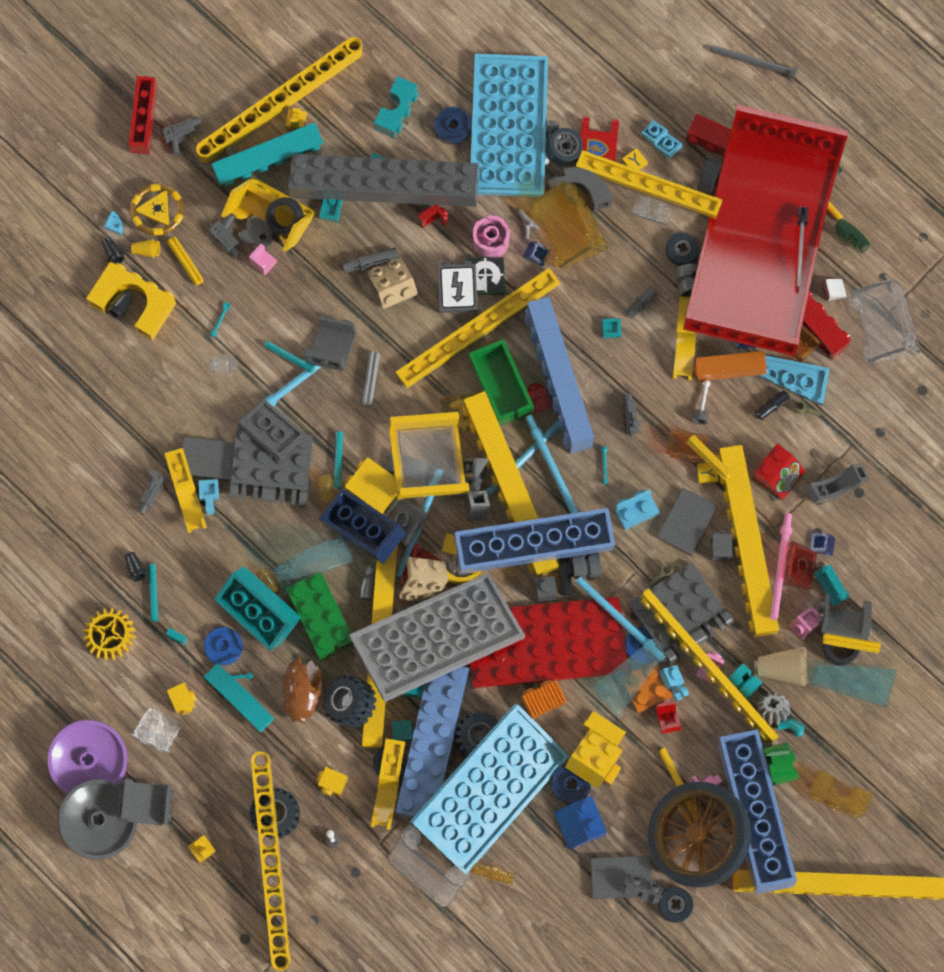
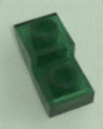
(848, 231)

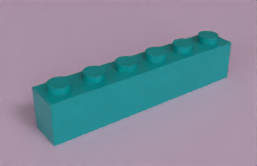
(266, 154)

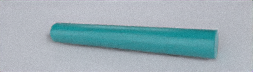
(290, 357)
(338, 459)
(153, 593)

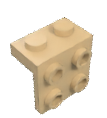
(392, 282)
(425, 579)

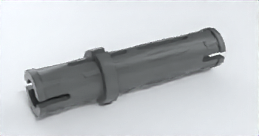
(369, 260)

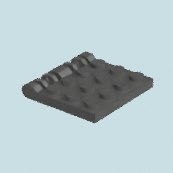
(258, 468)
(690, 603)

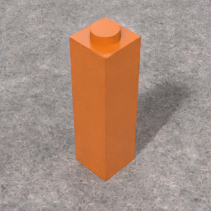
(730, 366)

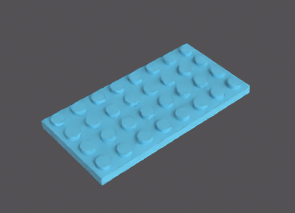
(510, 124)
(490, 788)

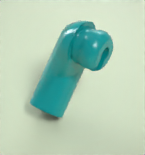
(792, 724)

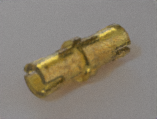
(494, 873)

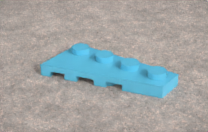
(798, 377)

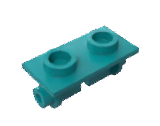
(831, 585)

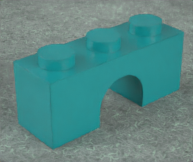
(390, 121)

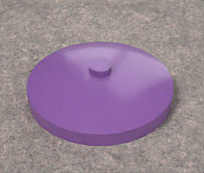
(86, 753)

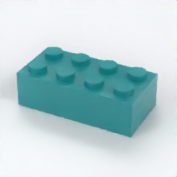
(257, 608)

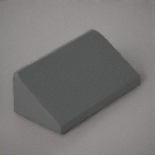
(473, 466)

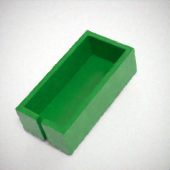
(501, 382)
(320, 616)

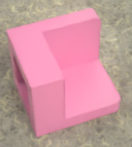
(262, 260)

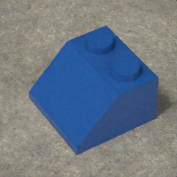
(580, 823)

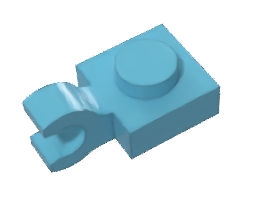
(209, 492)
(673, 679)

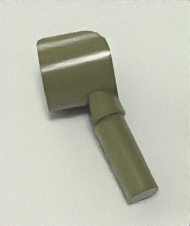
(806, 409)
(663, 573)

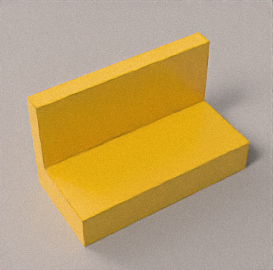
(604, 728)

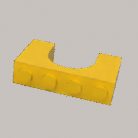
(117, 279)

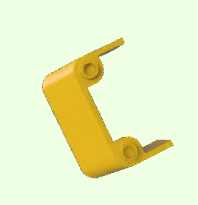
(254, 198)

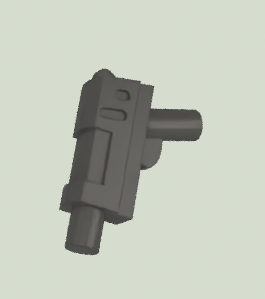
(175, 133)
(222, 234)
(631, 421)
(150, 494)

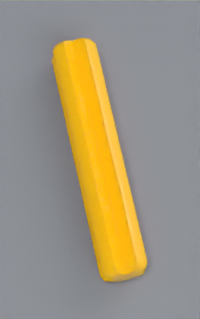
(185, 261)
(709, 457)
(852, 643)

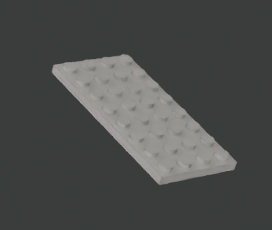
(436, 636)

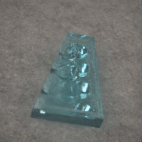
(624, 681)
(857, 682)

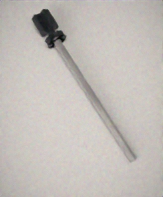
(802, 221)

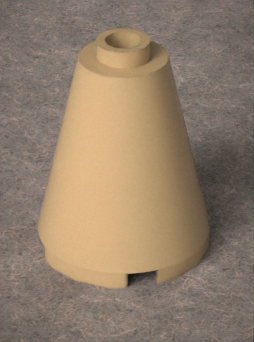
(784, 666)

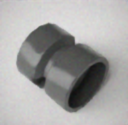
(686, 275)
(586, 565)

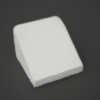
(834, 289)

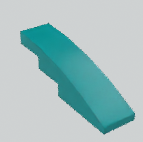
(239, 698)

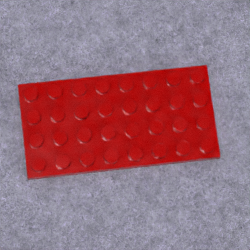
(558, 645)

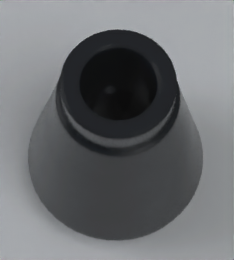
(113, 251)
(119, 305)
(135, 567)

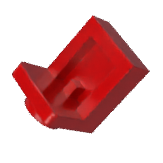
(430, 214)
(538, 397)
(668, 717)

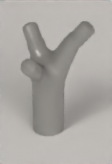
(527, 222)

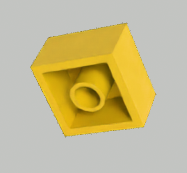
(593, 758)

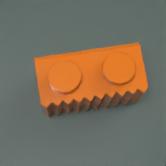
(543, 699)

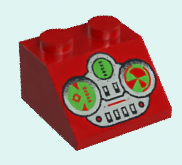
(779, 472)

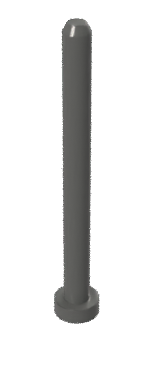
(755, 61)

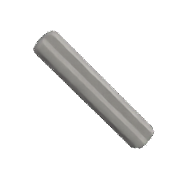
(370, 379)

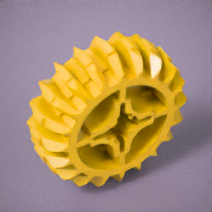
(112, 626)

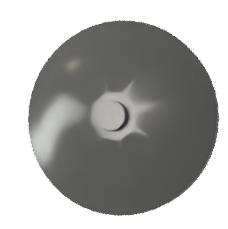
(90, 821)

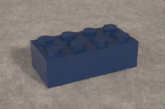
(362, 526)

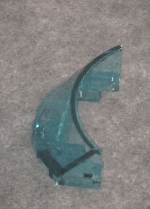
(312, 561)

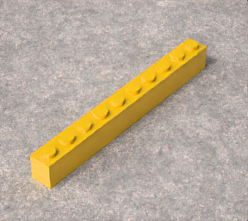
(503, 468)
(748, 542)

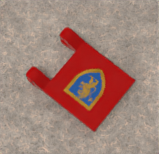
(600, 142)

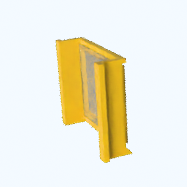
(427, 455)

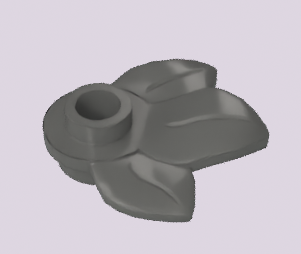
(256, 229)

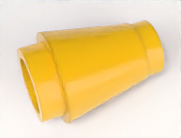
(146, 248)

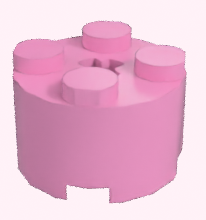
(489, 246)

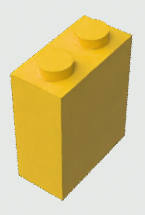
(372, 485)

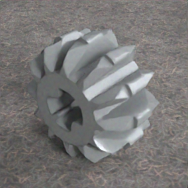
(773, 708)

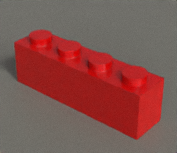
(143, 115)
(709, 135)
(825, 328)

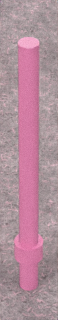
(785, 533)

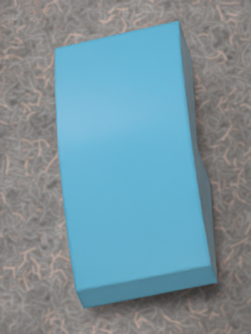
(661, 140)

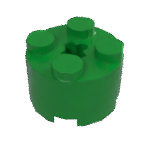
(780, 763)

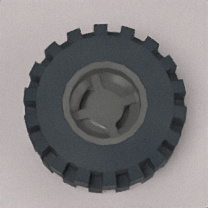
(349, 701)
(473, 730)
(286, 812)

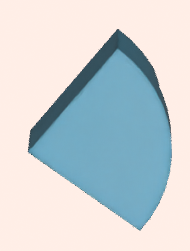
(114, 224)

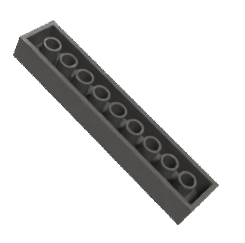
(384, 180)

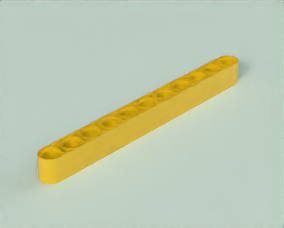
(275, 108)
(382, 609)
(267, 870)
(853, 885)

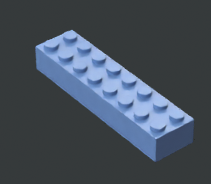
(559, 375)
(534, 541)
(432, 741)
(751, 784)

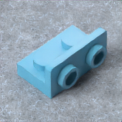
(636, 509)

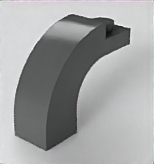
(587, 182)
(838, 485)

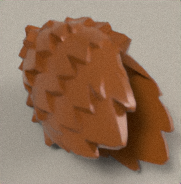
(301, 689)

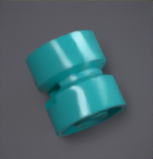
(751, 682)

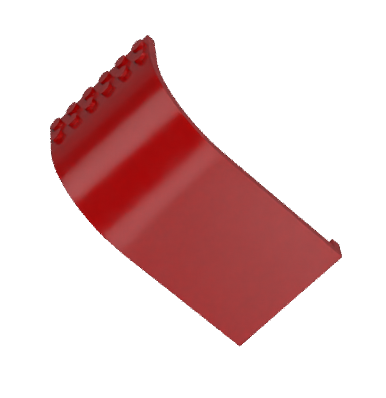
(751, 249)

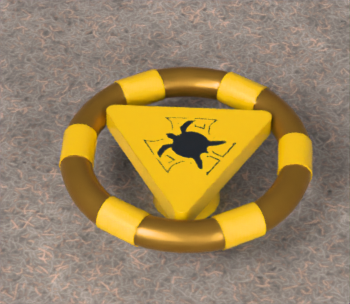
(156, 209)

